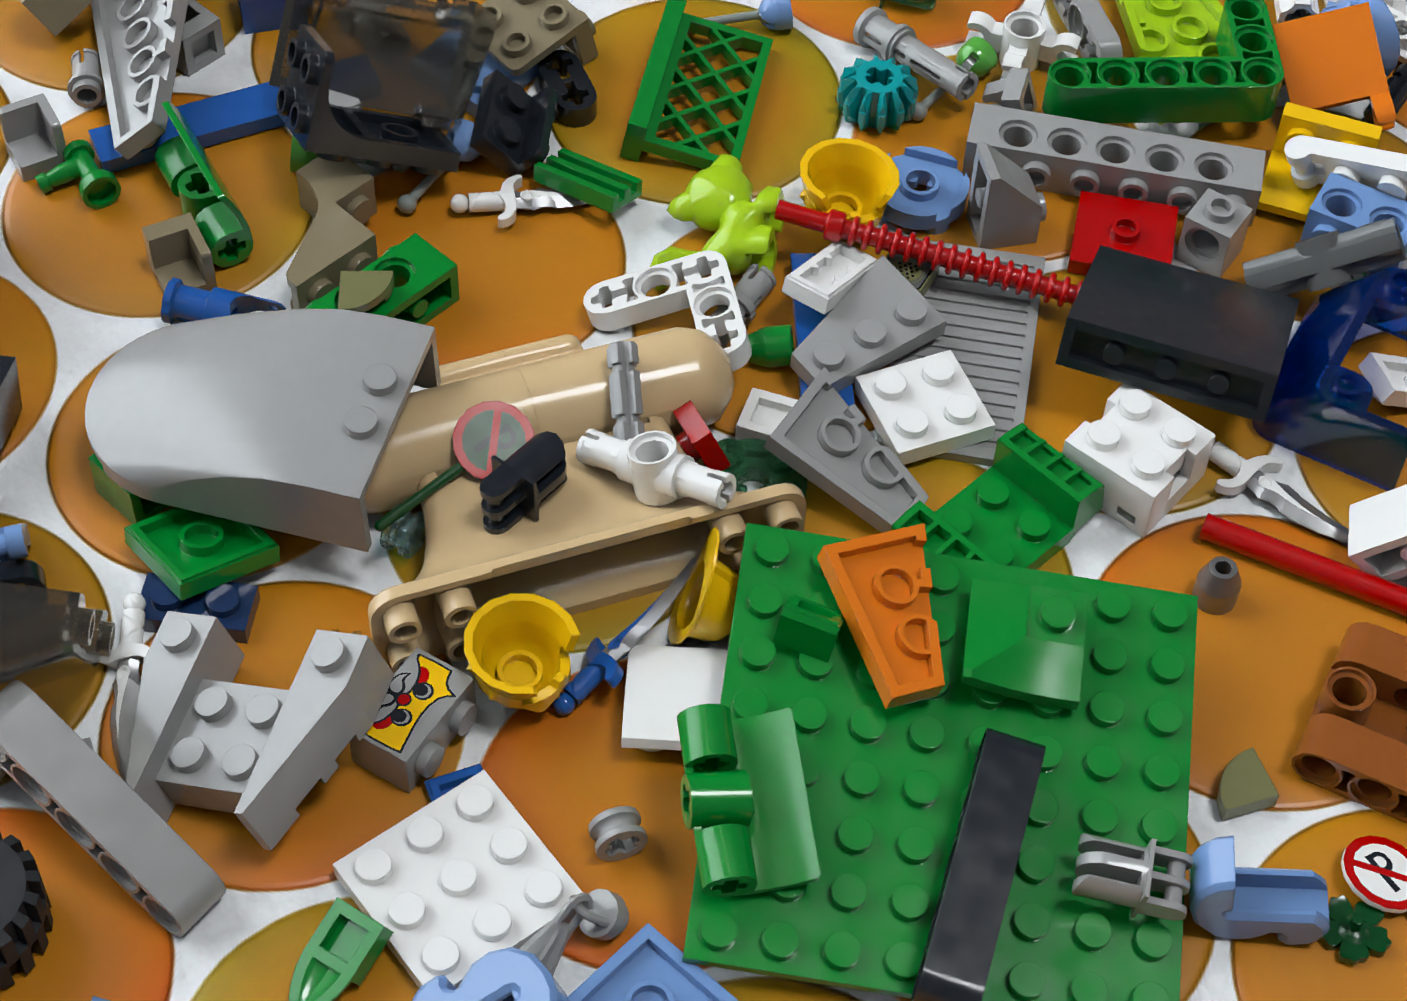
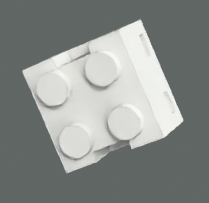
(1141, 455)

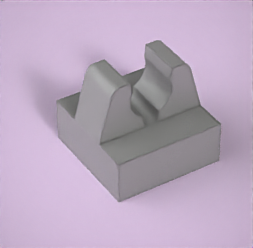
(1013, 91)

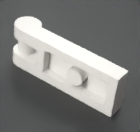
(1316, 158)

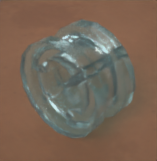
(405, 534)

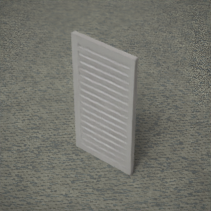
(991, 340)

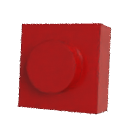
(697, 438)

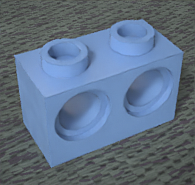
(1349, 204)

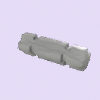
(625, 389)

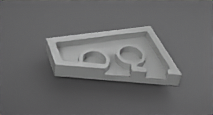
(868, 328)
(840, 456)

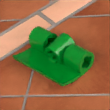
(203, 193)
(746, 801)

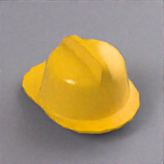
(706, 600)

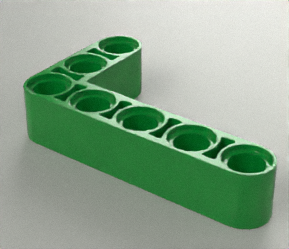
(1225, 88)

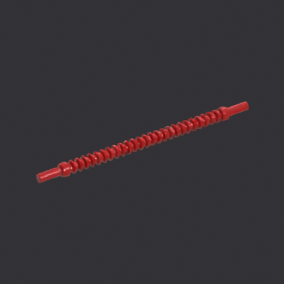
(837, 226)

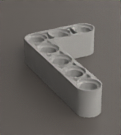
(103, 812)

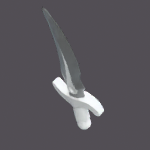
(509, 200)
(1286, 500)
(126, 659)

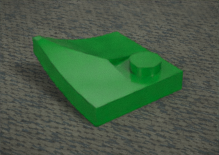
(1026, 642)

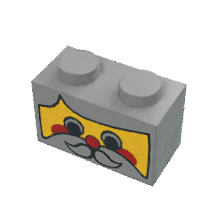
(417, 721)

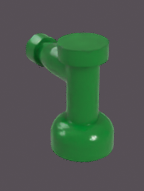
(97, 187)

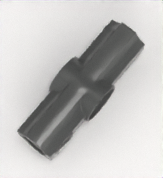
(1327, 259)

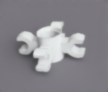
(1023, 38)

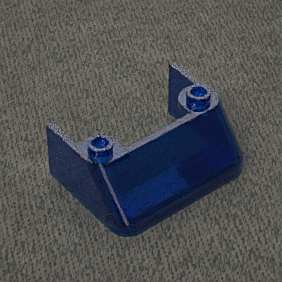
(1324, 406)

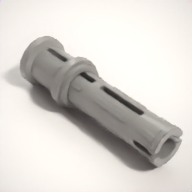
(902, 44)

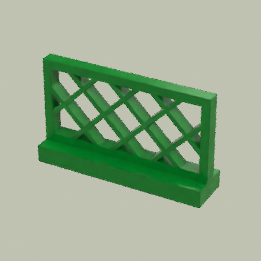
(664, 69)

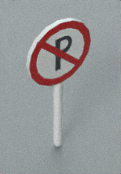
(1377, 872)

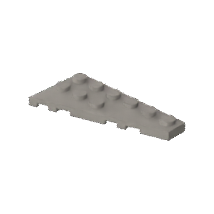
(138, 65)

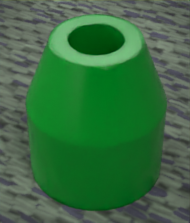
(772, 346)

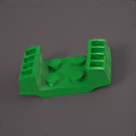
(1016, 509)

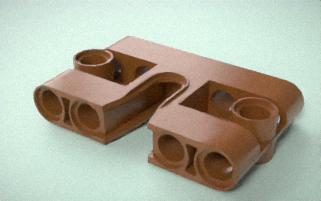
(1364, 745)

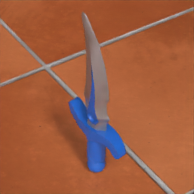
(604, 660)

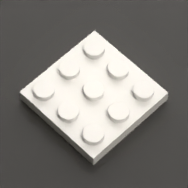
(457, 881)

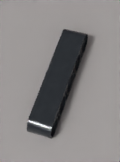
(980, 870)

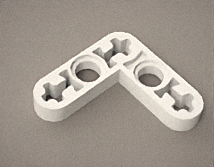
(697, 293)

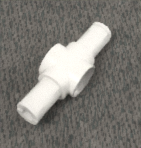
(656, 468)

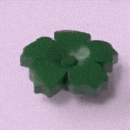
(1355, 931)

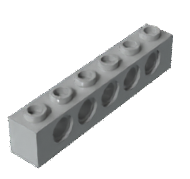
(1115, 160)

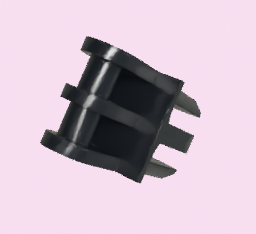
(522, 482)

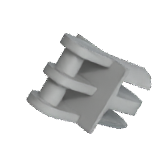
(1125, 875)

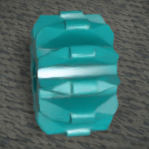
(877, 94)

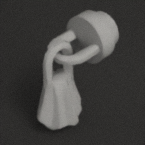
(599, 915)

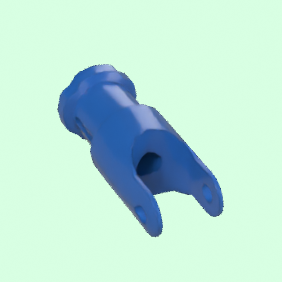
(192, 303)

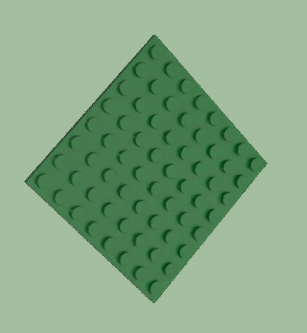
(896, 779)

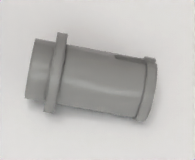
(86, 84)

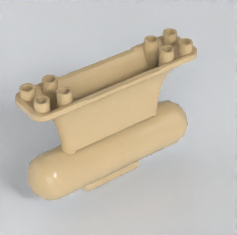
(592, 532)

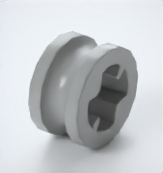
(617, 833)

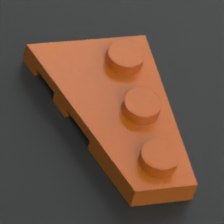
(887, 607)

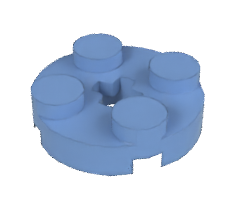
(944, 195)

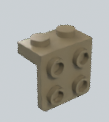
(535, 29)

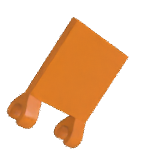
(1335, 62)

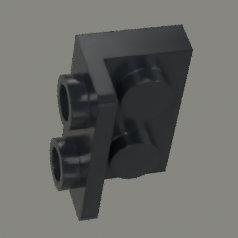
(511, 125)

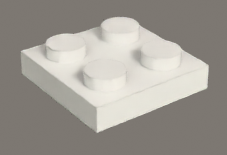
(924, 407)

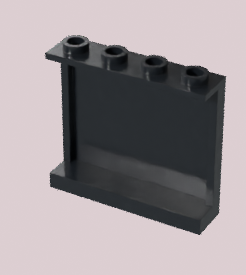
(1178, 333)

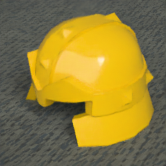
(848, 178)
(521, 650)

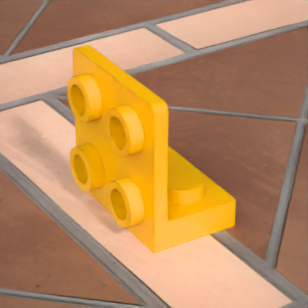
(1278, 189)

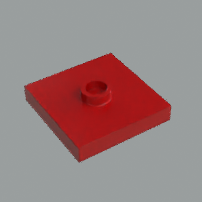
(1123, 225)

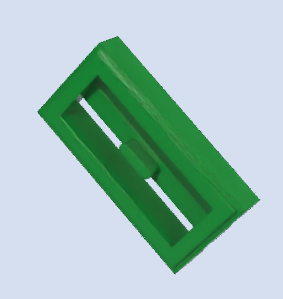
(588, 180)

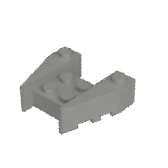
(245, 744)

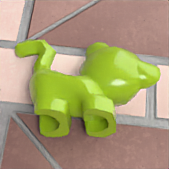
(722, 203)

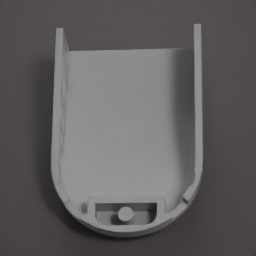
(261, 415)

